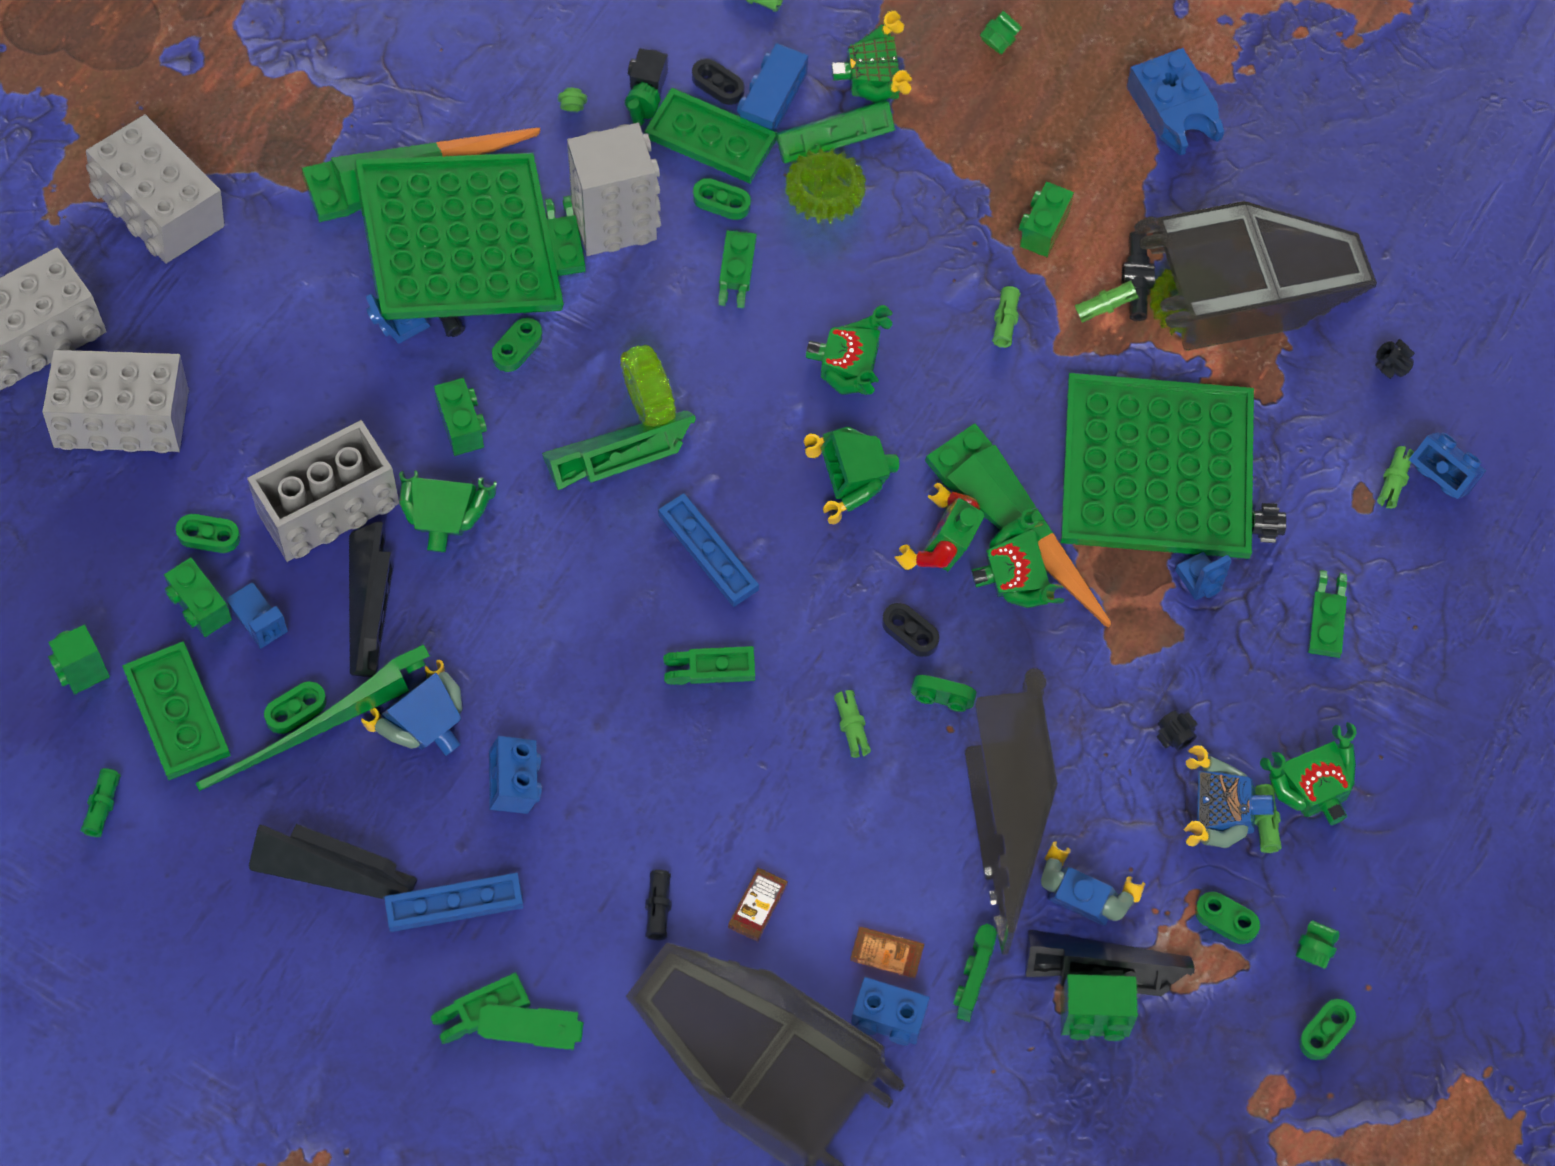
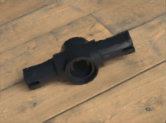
(1141, 273)

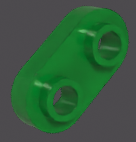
(722, 200)
(519, 343)
(209, 534)
(945, 692)
(293, 706)
(1226, 919)
(1325, 1030)

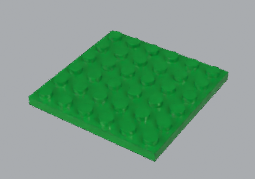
(457, 236)
(1158, 466)

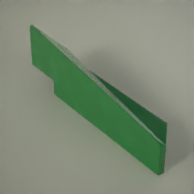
(616, 451)

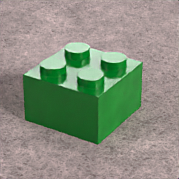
(1098, 1006)

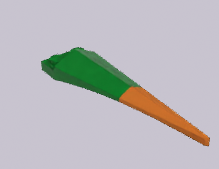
(334, 183)
(979, 470)

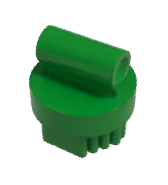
(1000, 32)
(642, 102)
(1317, 944)

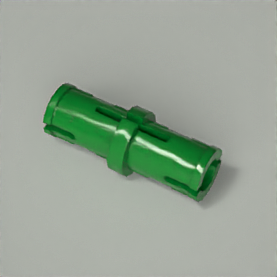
(100, 802)

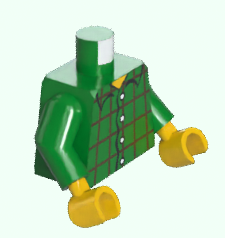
(874, 64)
(854, 467)

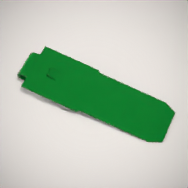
(532, 1026)

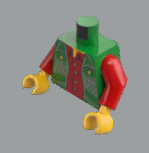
(951, 534)

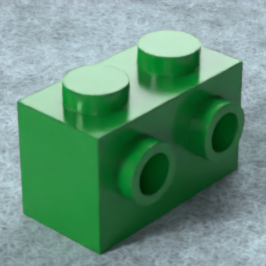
(1046, 218)
(459, 416)
(197, 597)
(77, 659)

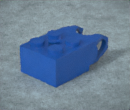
(1174, 99)

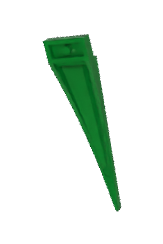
(375, 691)

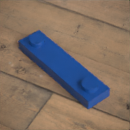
(708, 550)
(453, 902)

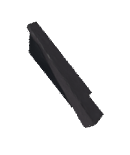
(368, 597)
(326, 862)
(1067, 955)

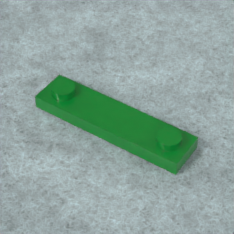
(835, 131)

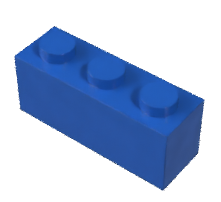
(774, 87)

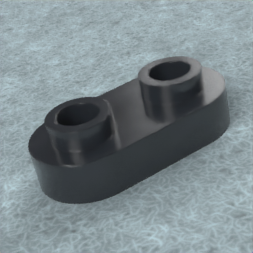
(719, 83)
(912, 630)

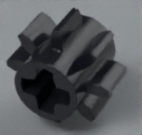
(1394, 359)
(1268, 523)
(1177, 730)

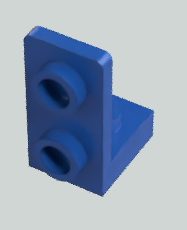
(398, 328)
(1202, 576)
(257, 616)

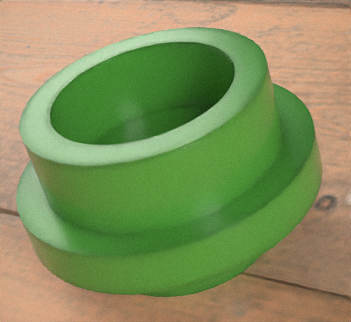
(572, 100)

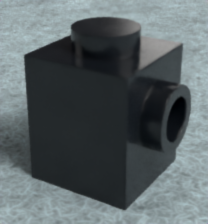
(649, 68)

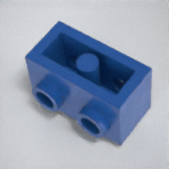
(1448, 465)
(513, 775)
(889, 1011)

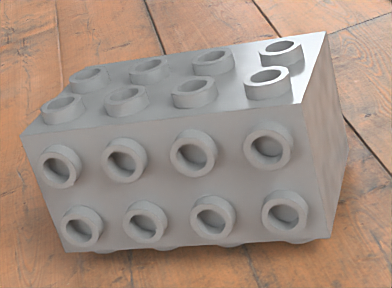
(614, 188)
(154, 189)
(41, 312)
(116, 401)
(324, 491)

